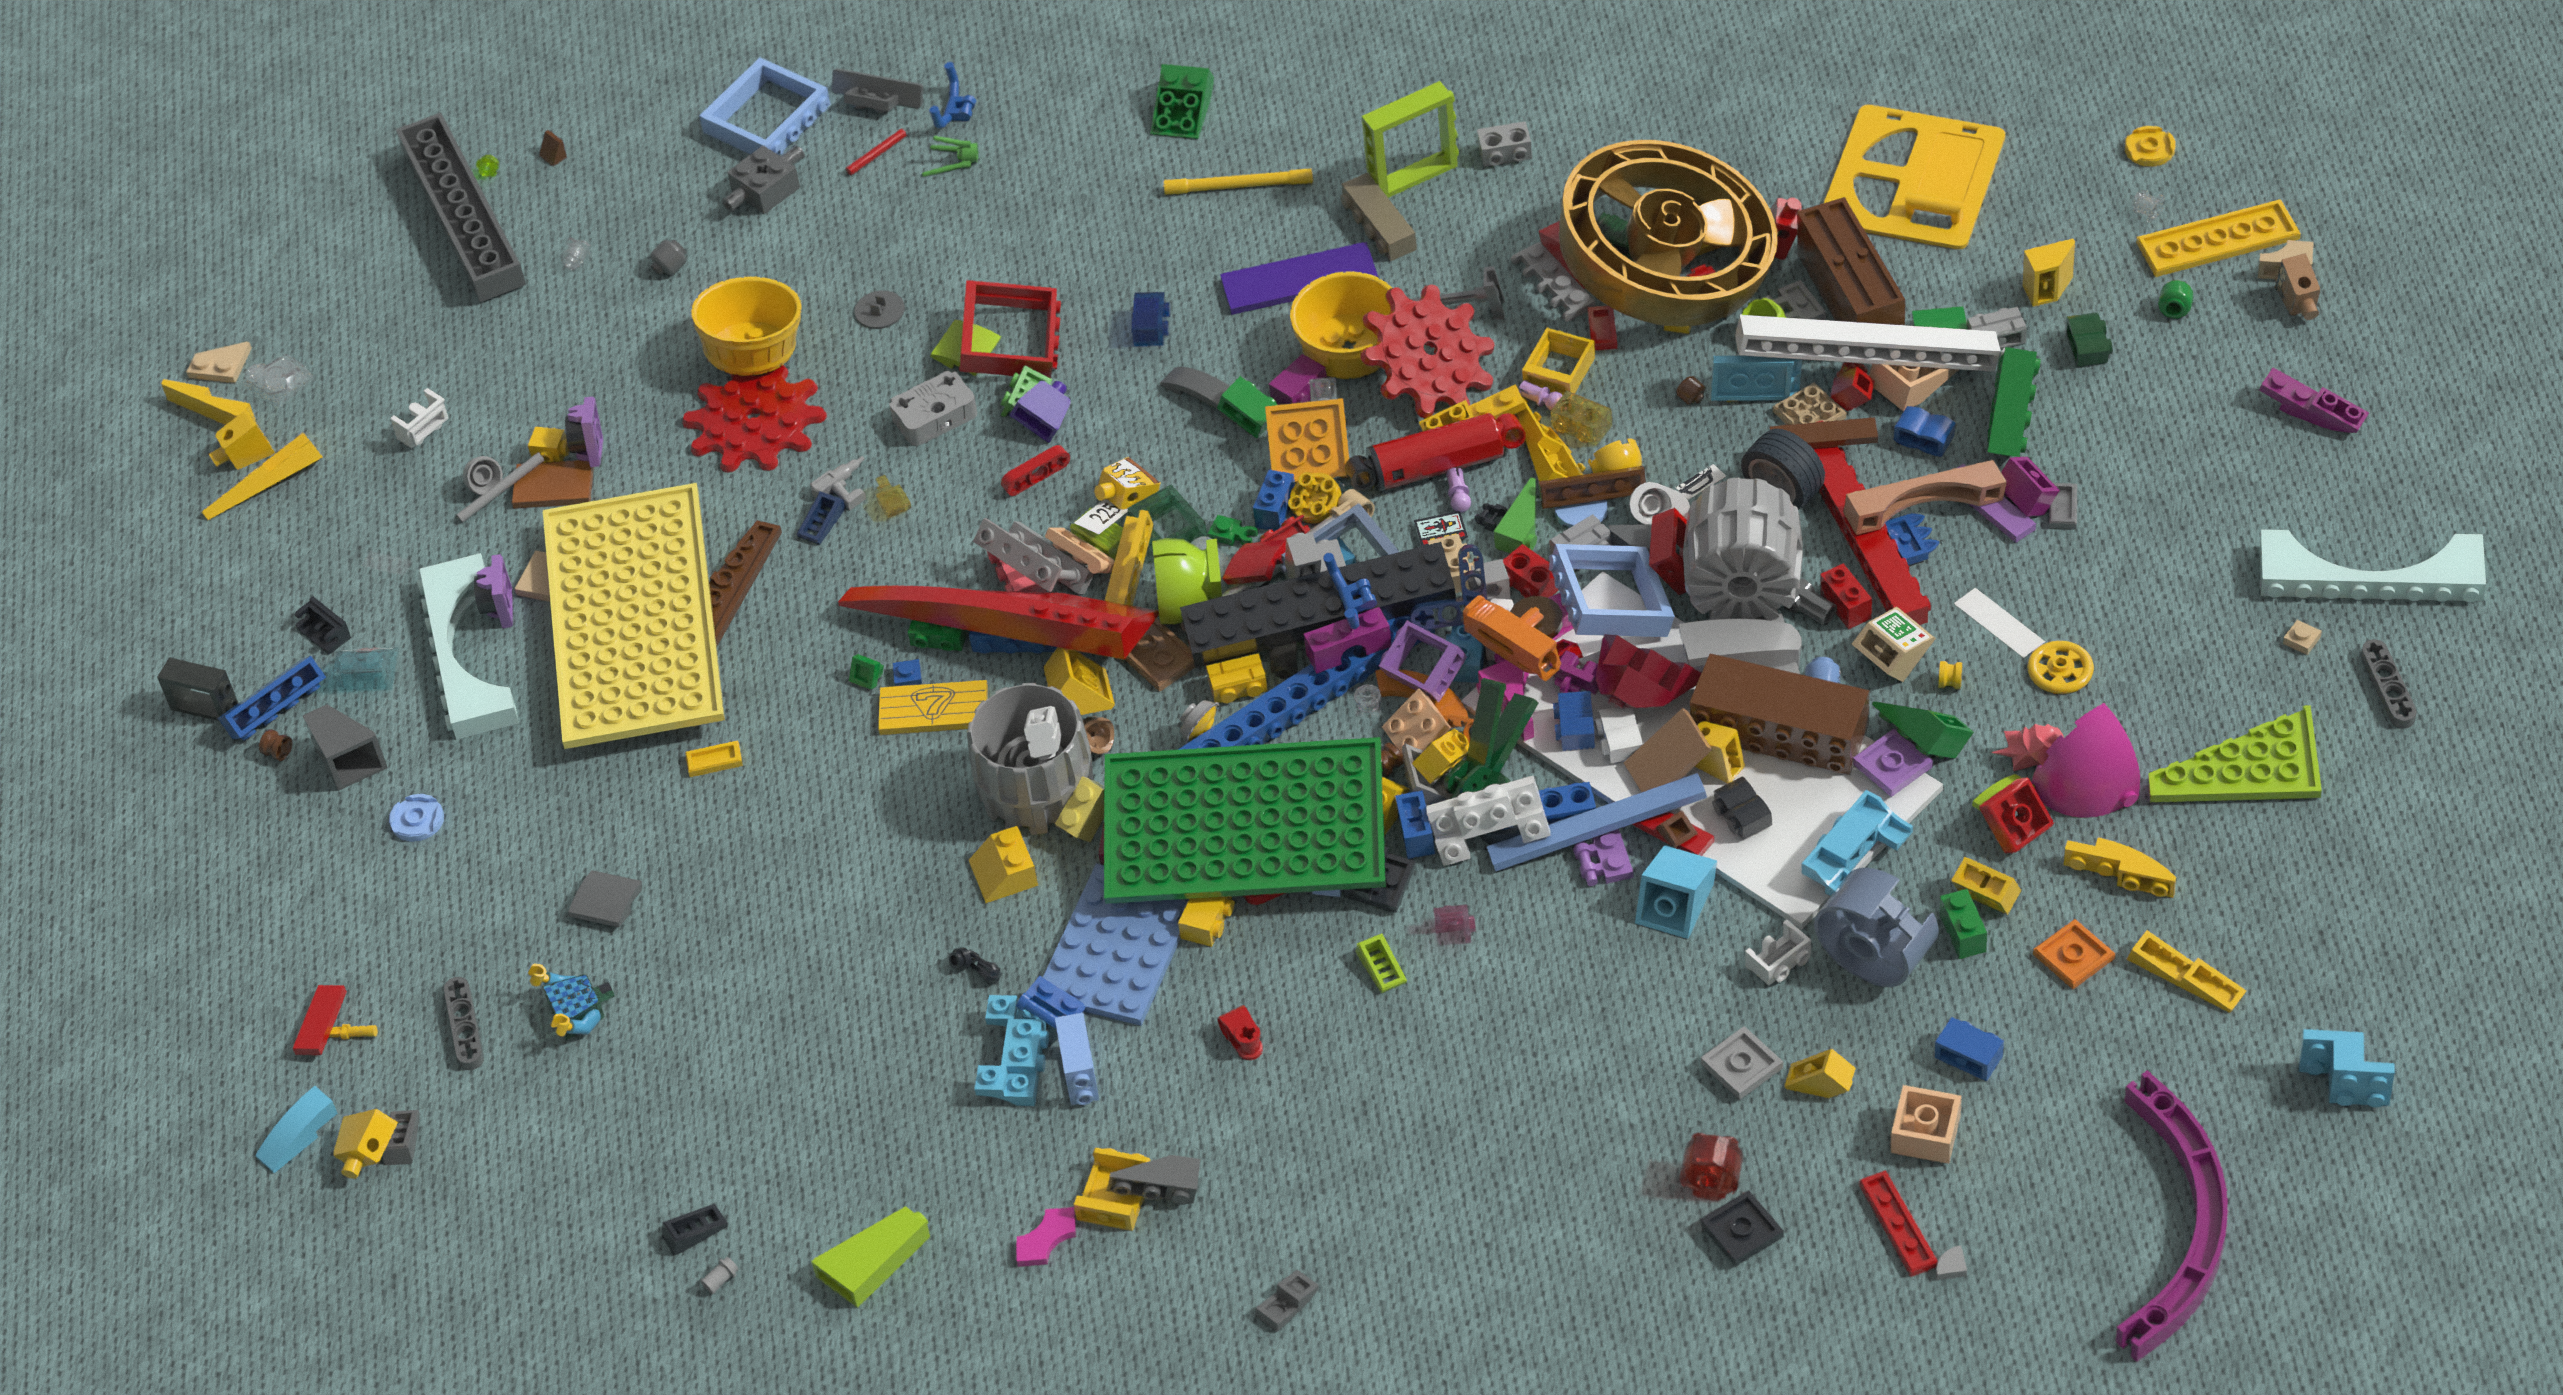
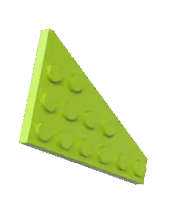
(2266, 763)

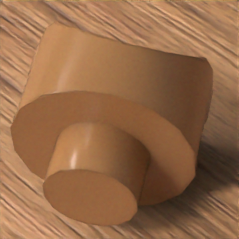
(1099, 734)

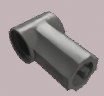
(1812, 604)

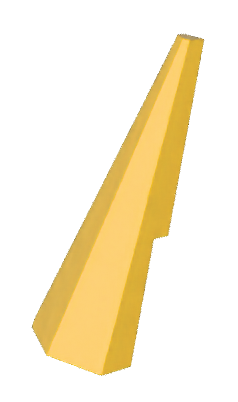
(1548, 452)
(284, 463)

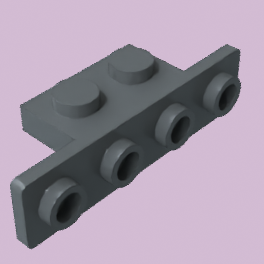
(875, 91)

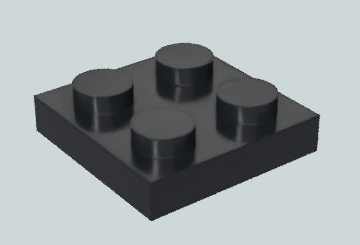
(1742, 1228)

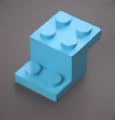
(2349, 1076)

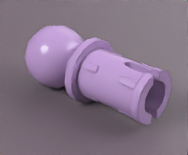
(1539, 395)
(1458, 490)

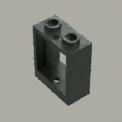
(181, 676)

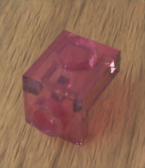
(1454, 919)

